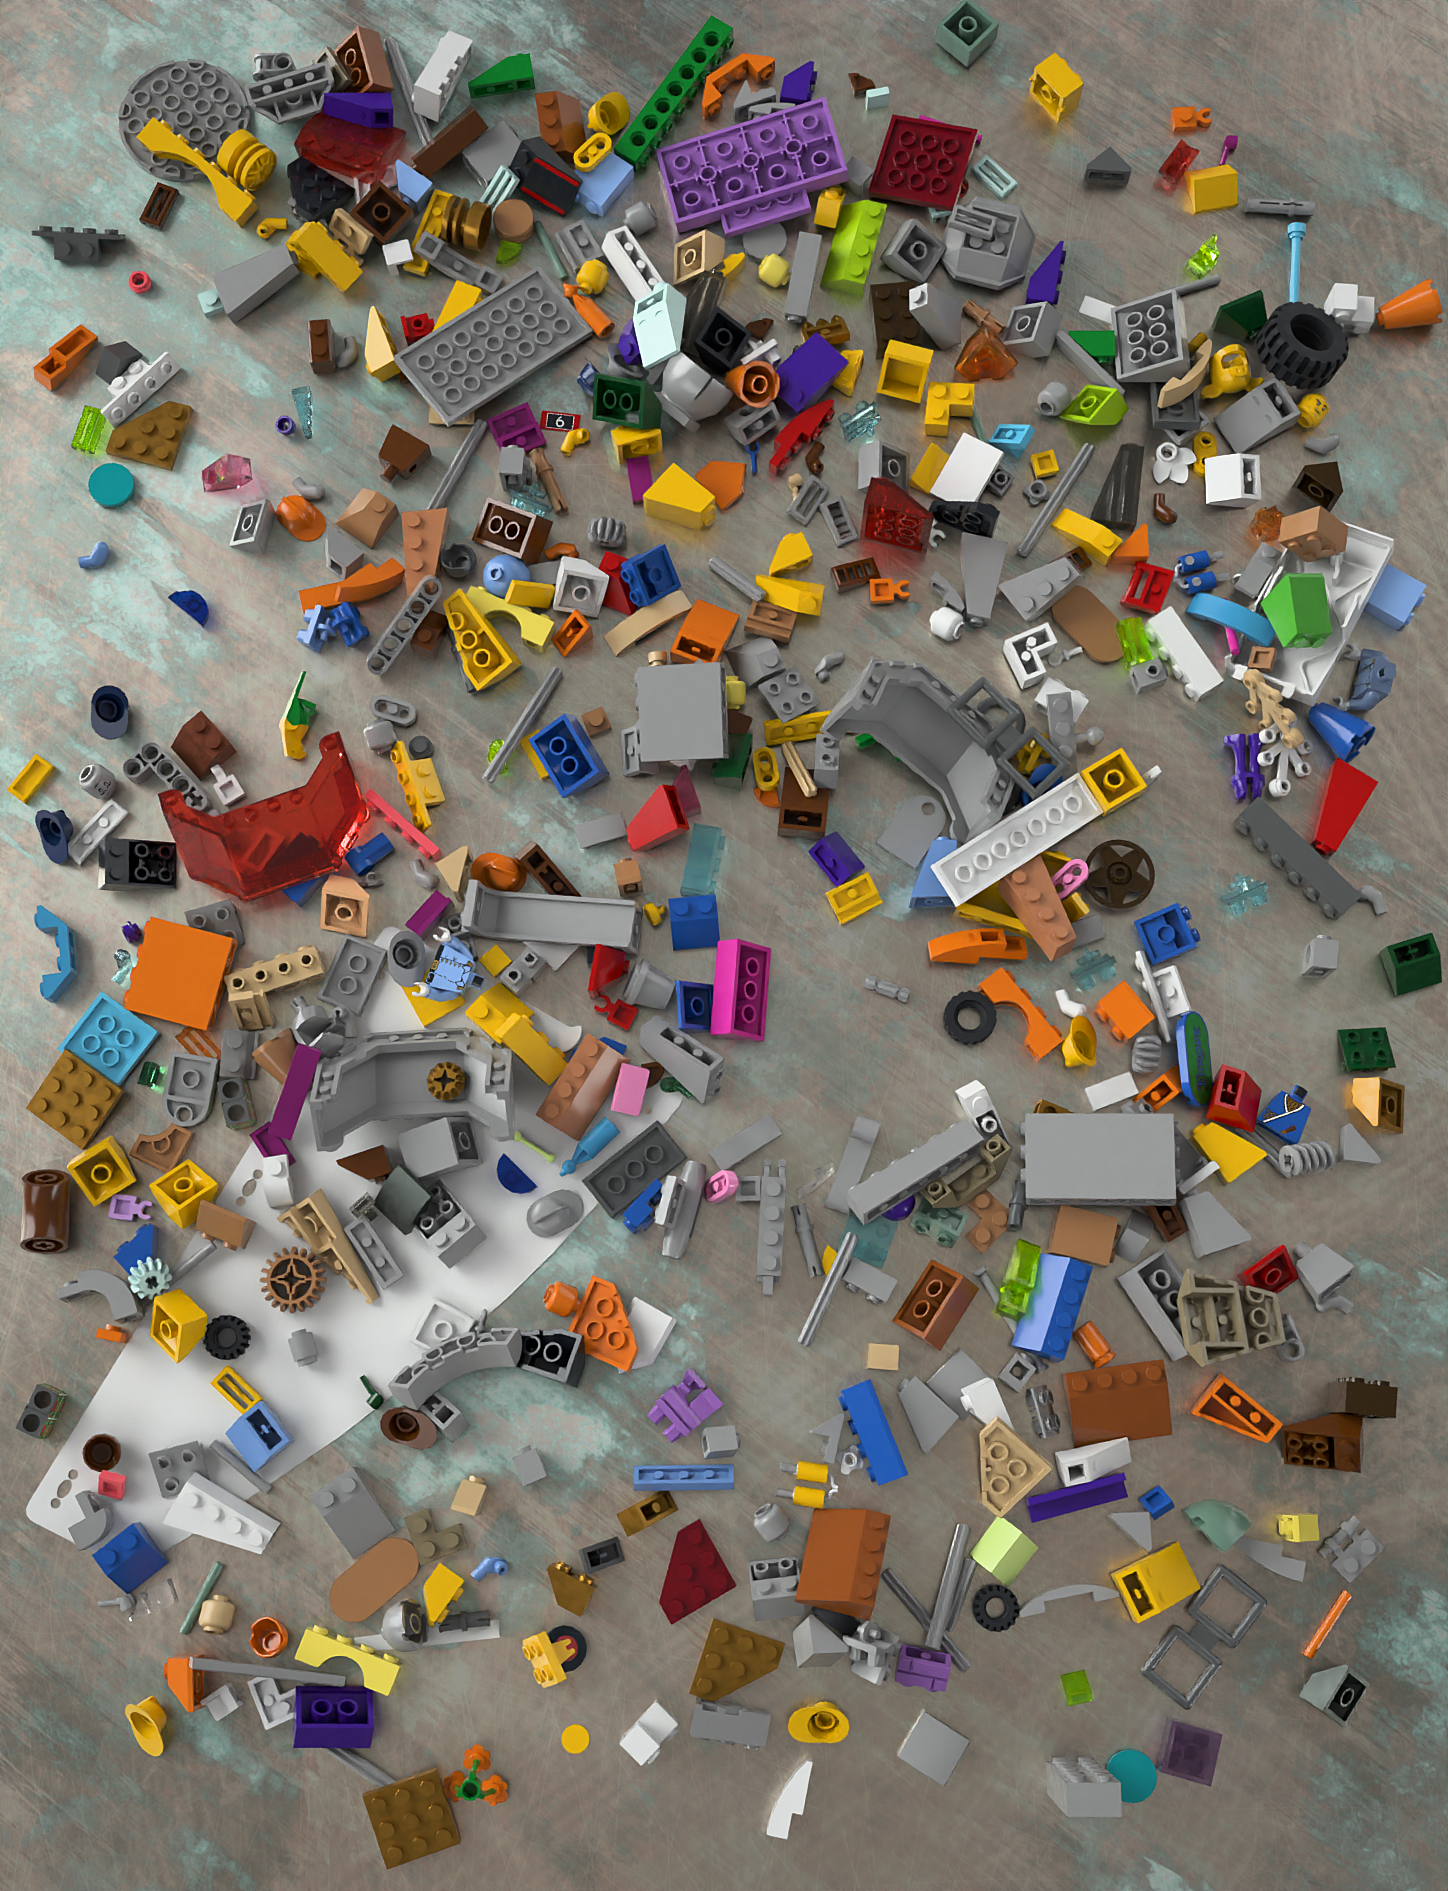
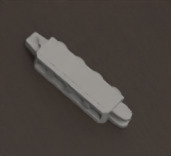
(771, 1227)

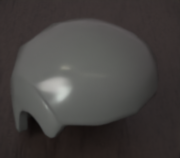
(458, 560)

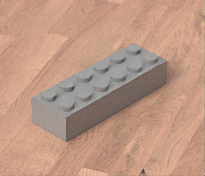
(1083, 1788)

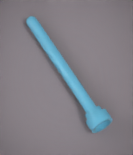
(1296, 232)

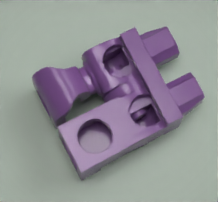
(684, 1414)

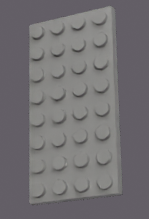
(493, 345)

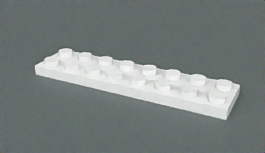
(1016, 839)

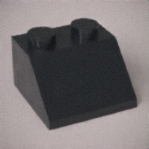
(721, 341)

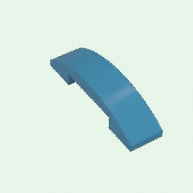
(1233, 617)

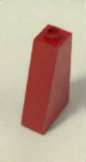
(1340, 805)

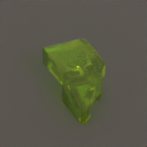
(1204, 259)

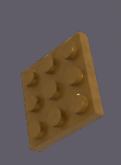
(75, 1099)
(411, 1818)

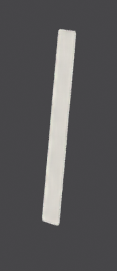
(436, 1637)

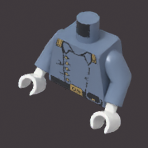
(1371, 681)

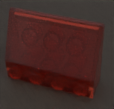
(349, 147)
(895, 517)

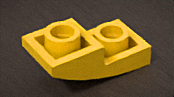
(733, 266)

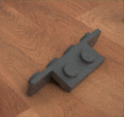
(77, 245)

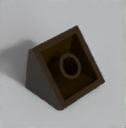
(1320, 484)

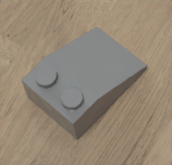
(353, 1512)

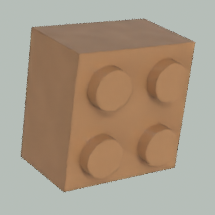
(1313, 534)

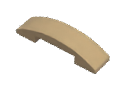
(1177, 390)
(647, 620)

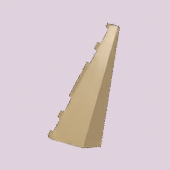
(320, 1228)

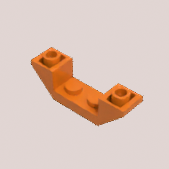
(757, 66)

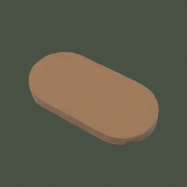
(1088, 624)
(374, 1579)

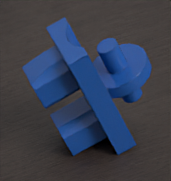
(348, 623)

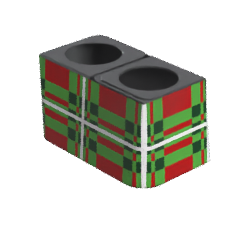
(249, 1118)
(53, 1410)

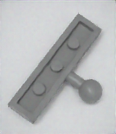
(1062, 730)

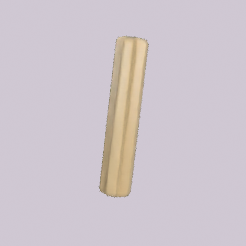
(799, 769)

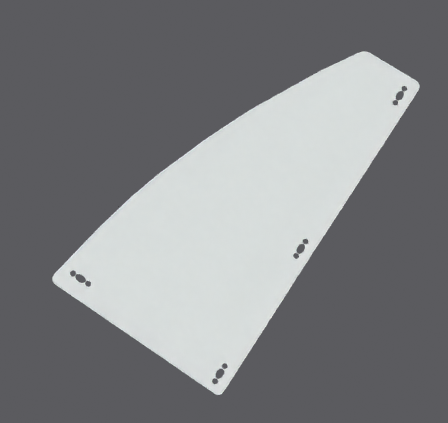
(163, 1403)

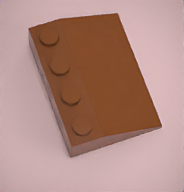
(1118, 1403)
(843, 1560)

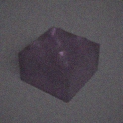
(1188, 1751)

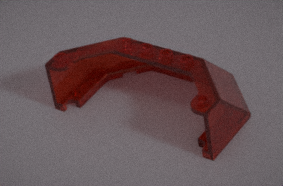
(277, 838)

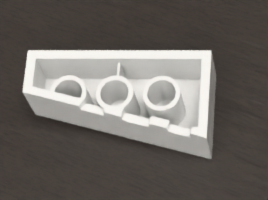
(441, 75)
(221, 1516)

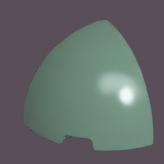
(1219, 1521)

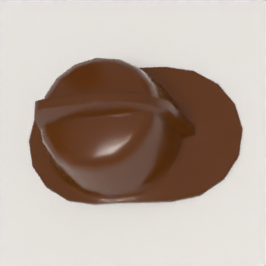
(408, 1427)

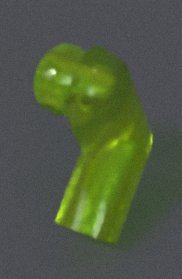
(492, 751)

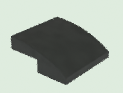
(403, 1199)

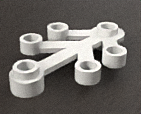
(1281, 786)

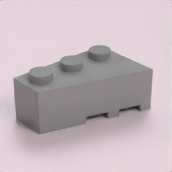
(1042, 587)
(730, 1724)

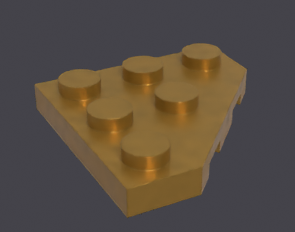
(152, 436)
(733, 1660)

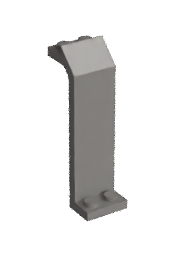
(551, 918)

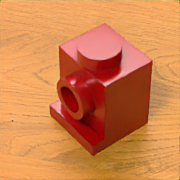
(416, 327)

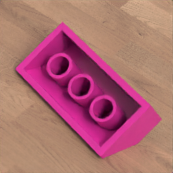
(740, 990)

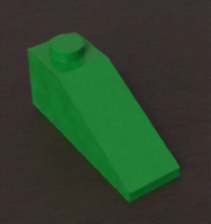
(505, 77)

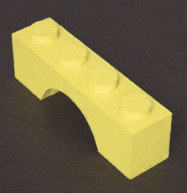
(535, 629)
(378, 1670)

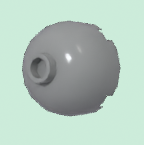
(404, 1626)

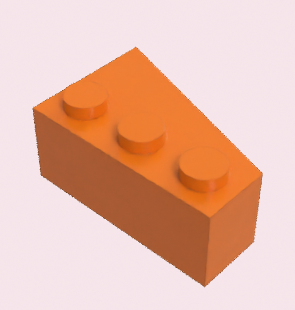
(1233, 1408)

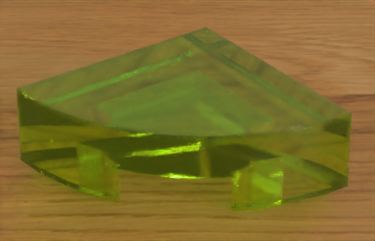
(508, 251)

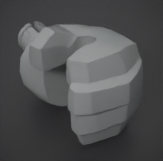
(315, 1028)

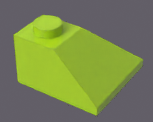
(1096, 406)

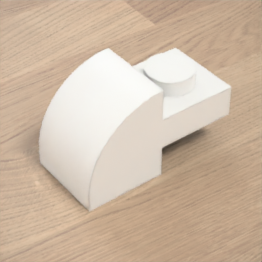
(277, 1183)

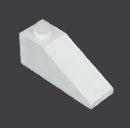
(985, 1402)

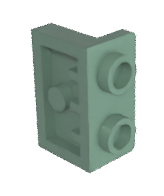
(939, 1223)

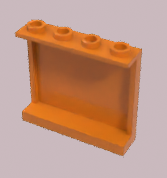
(180, 974)

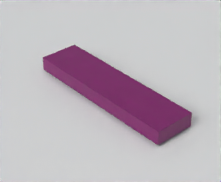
(294, 1091)

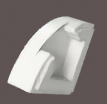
(1152, 775)
(569, 1037)

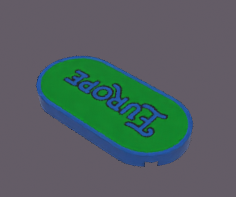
(1194, 1059)

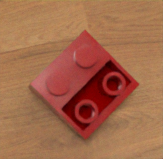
(1234, 1099)

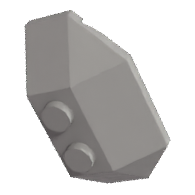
(292, 93)

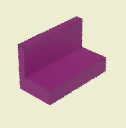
(430, 914)

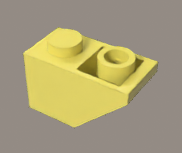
(1299, 1527)

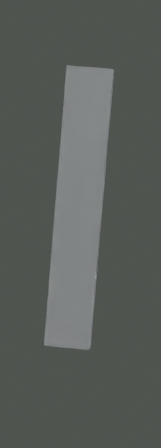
(266, 1671)

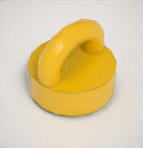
(653, 913)

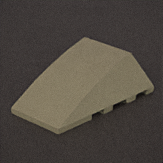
(1226, 1318)

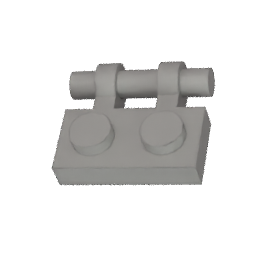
(1356, 1555)

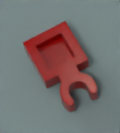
(620, 1013)

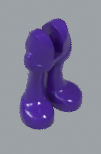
(1242, 777)

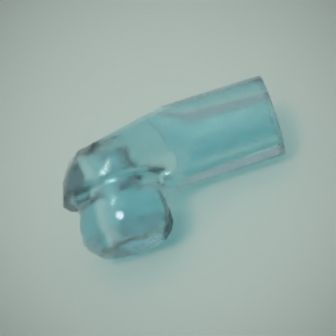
(124, 965)

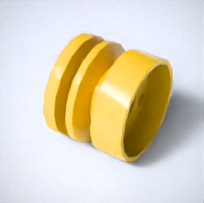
(246, 160)

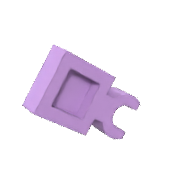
(126, 1207)

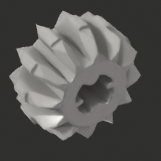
(607, 531)
(1146, 1053)

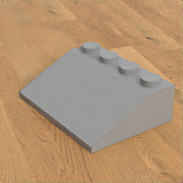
(1151, 339)

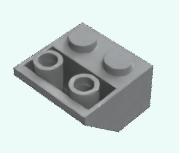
(775, 1588)
(878, 1674)

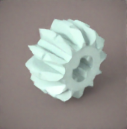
(153, 1285)

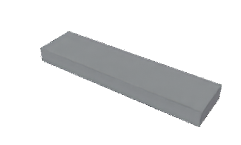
(1085, 362)

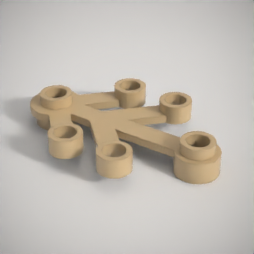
(1271, 709)

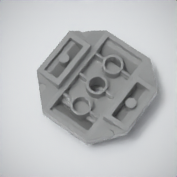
(992, 263)

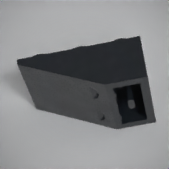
(136, 865)

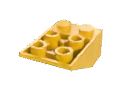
(1155, 1582)

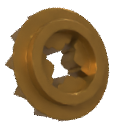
(452, 1089)

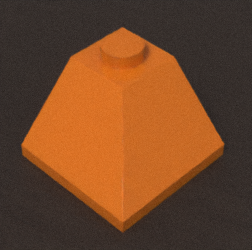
(185, 1682)

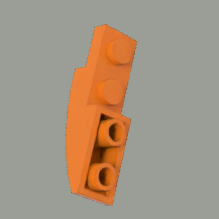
(971, 944)

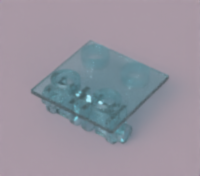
(873, 1238)

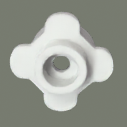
(846, 1466)

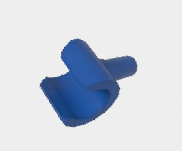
(753, 455)

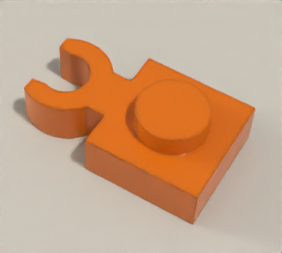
(1187, 119)
(884, 590)

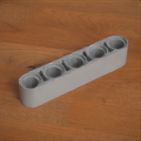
(408, 614)

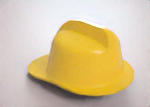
(609, 114)
(1080, 1044)
(147, 1723)
(819, 1724)

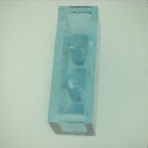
(702, 861)

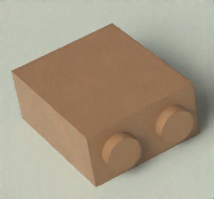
(1084, 1236)

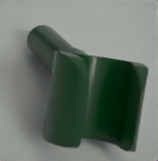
(375, 1399)

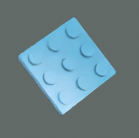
(110, 1038)

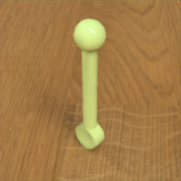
(549, 1157)

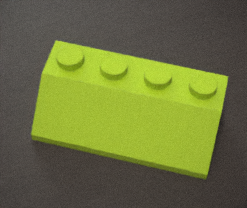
(854, 247)

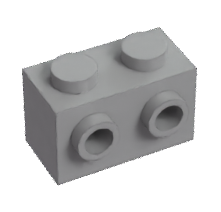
(514, 468)

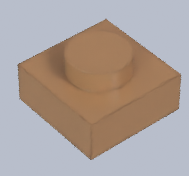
(1262, 659)
(596, 722)

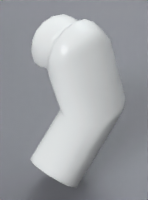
(1069, 1007)

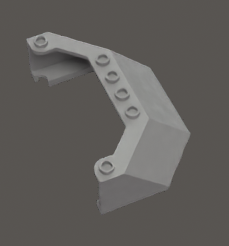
(909, 716)
(388, 1081)

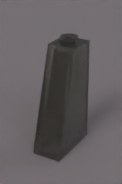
(699, 304)
(1120, 494)

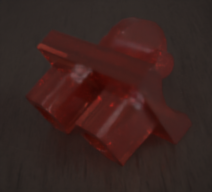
(1178, 162)

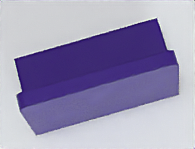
(836, 858)

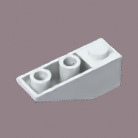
(981, 1111)
(1092, 1461)

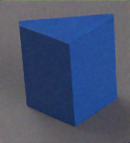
(694, 1006)

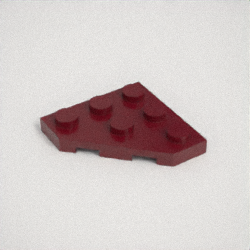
(694, 1574)

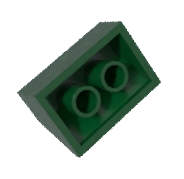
(625, 402)

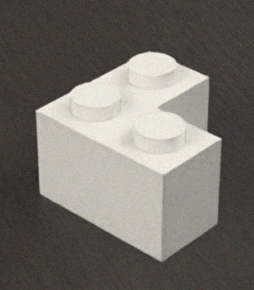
(1348, 309)
(1025, 653)
(647, 1733)

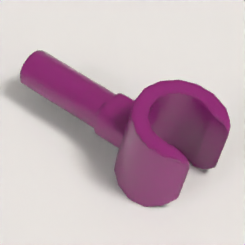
(1229, 143)

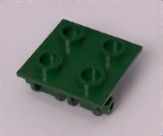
(1366, 1049)

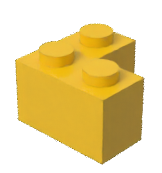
(944, 401)

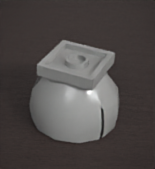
(691, 392)

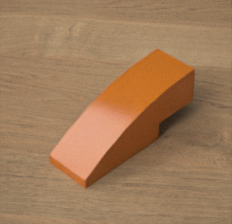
(64, 357)
(370, 581)

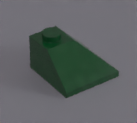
(1242, 317)

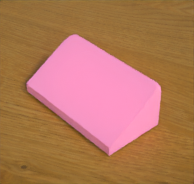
(630, 1089)

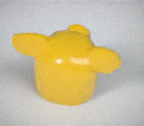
(1230, 375)

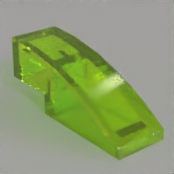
(1018, 1280)

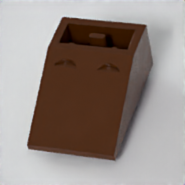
(801, 814)
(1325, 1443)

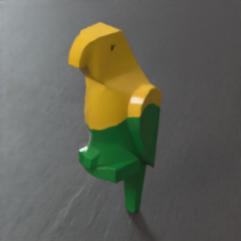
(296, 722)

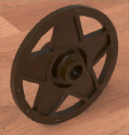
(1119, 874)

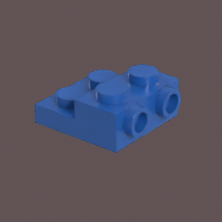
(650, 576)
(1168, 933)
(640, 1213)

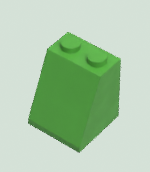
(1299, 610)

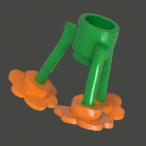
(471, 1787)

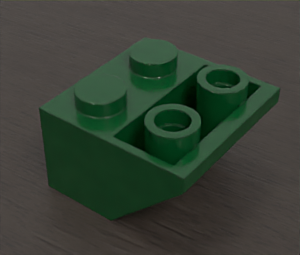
(1412, 964)

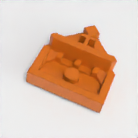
(723, 480)

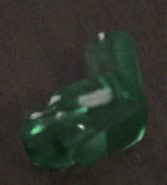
(671, 1084)

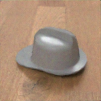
(618, 365)
(406, 958)
(554, 1213)

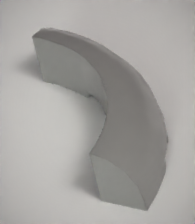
(454, 1359)

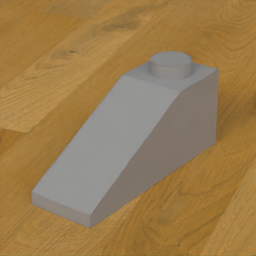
(445, 1416)

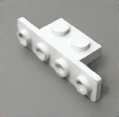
(137, 386)
(1166, 994)

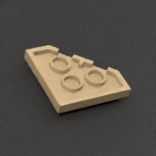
(1007, 1467)

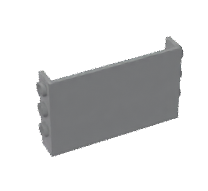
(1100, 1159)

